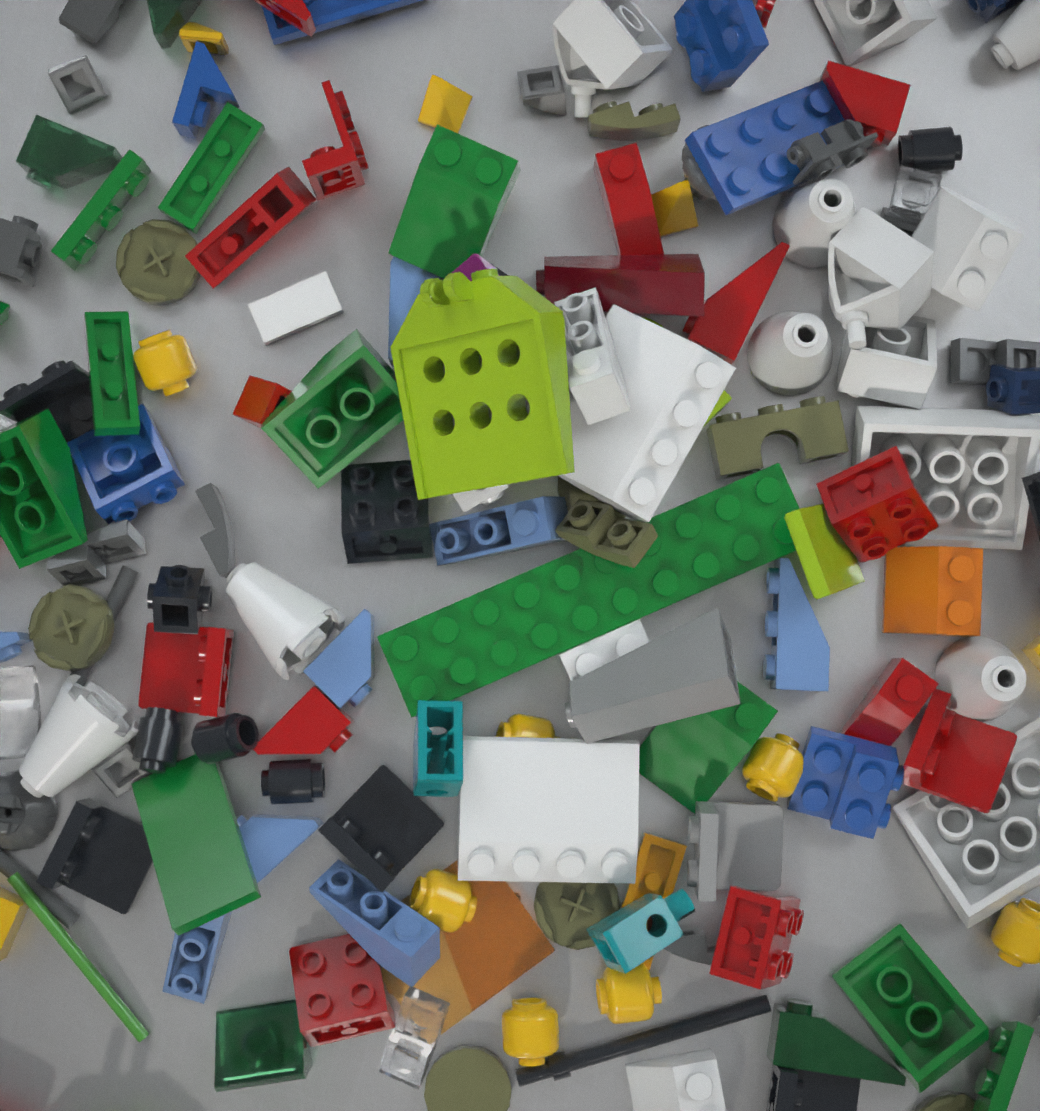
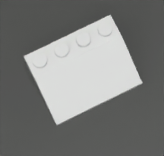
(670, 396)
(963, 467)
(548, 810)
(981, 856)

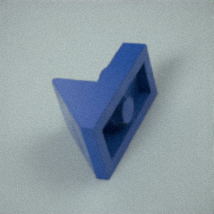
(201, 84)

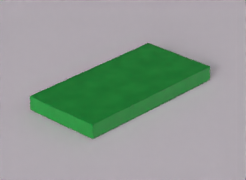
(195, 843)

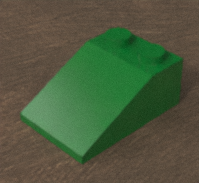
(453, 203)
(337, 410)
(38, 491)
(700, 751)
(911, 1008)

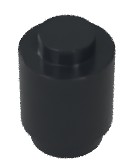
(930, 149)
(224, 738)
(158, 740)
(293, 781)

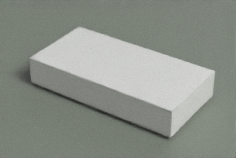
(295, 308)

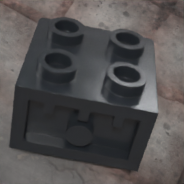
(61, 390)
(383, 513)
(382, 827)
(99, 856)
(811, 1091)

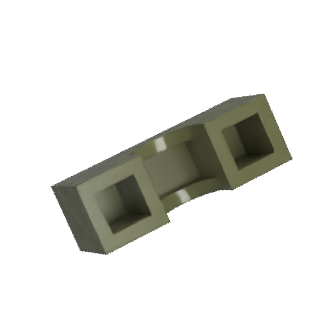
(812, 428)

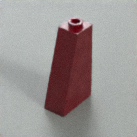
(634, 282)

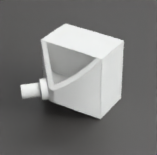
(605, 47)
(876, 276)

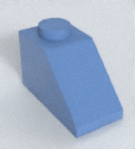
(347, 663)
(274, 838)

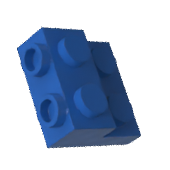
(719, 39)
(126, 470)
(847, 782)

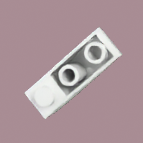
(591, 358)

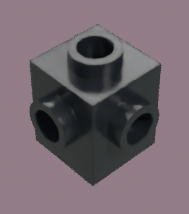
(179, 599)

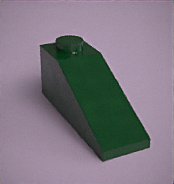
(814, 1043)

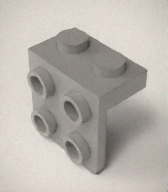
(735, 847)

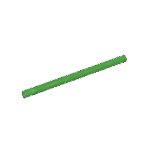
(78, 957)

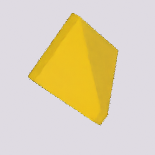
(211, 38)
(444, 105)
(674, 209)

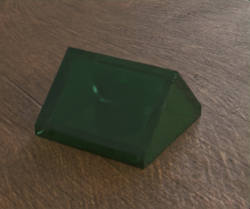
(259, 1046)

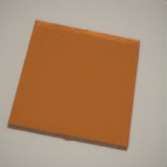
(482, 953)

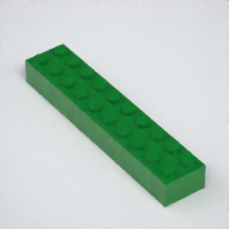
(588, 595)

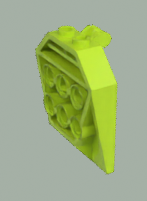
(453, 326)

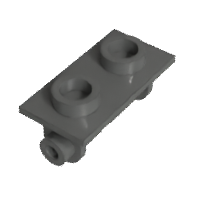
(844, 146)

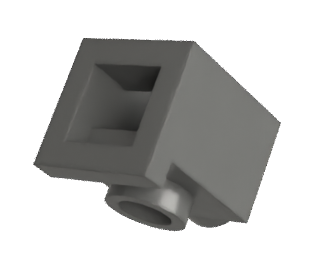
(19, 249)

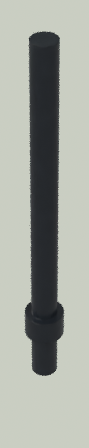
(561, 1064)

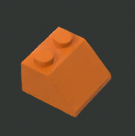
(933, 591)

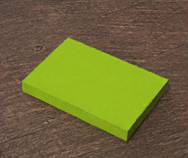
(822, 552)

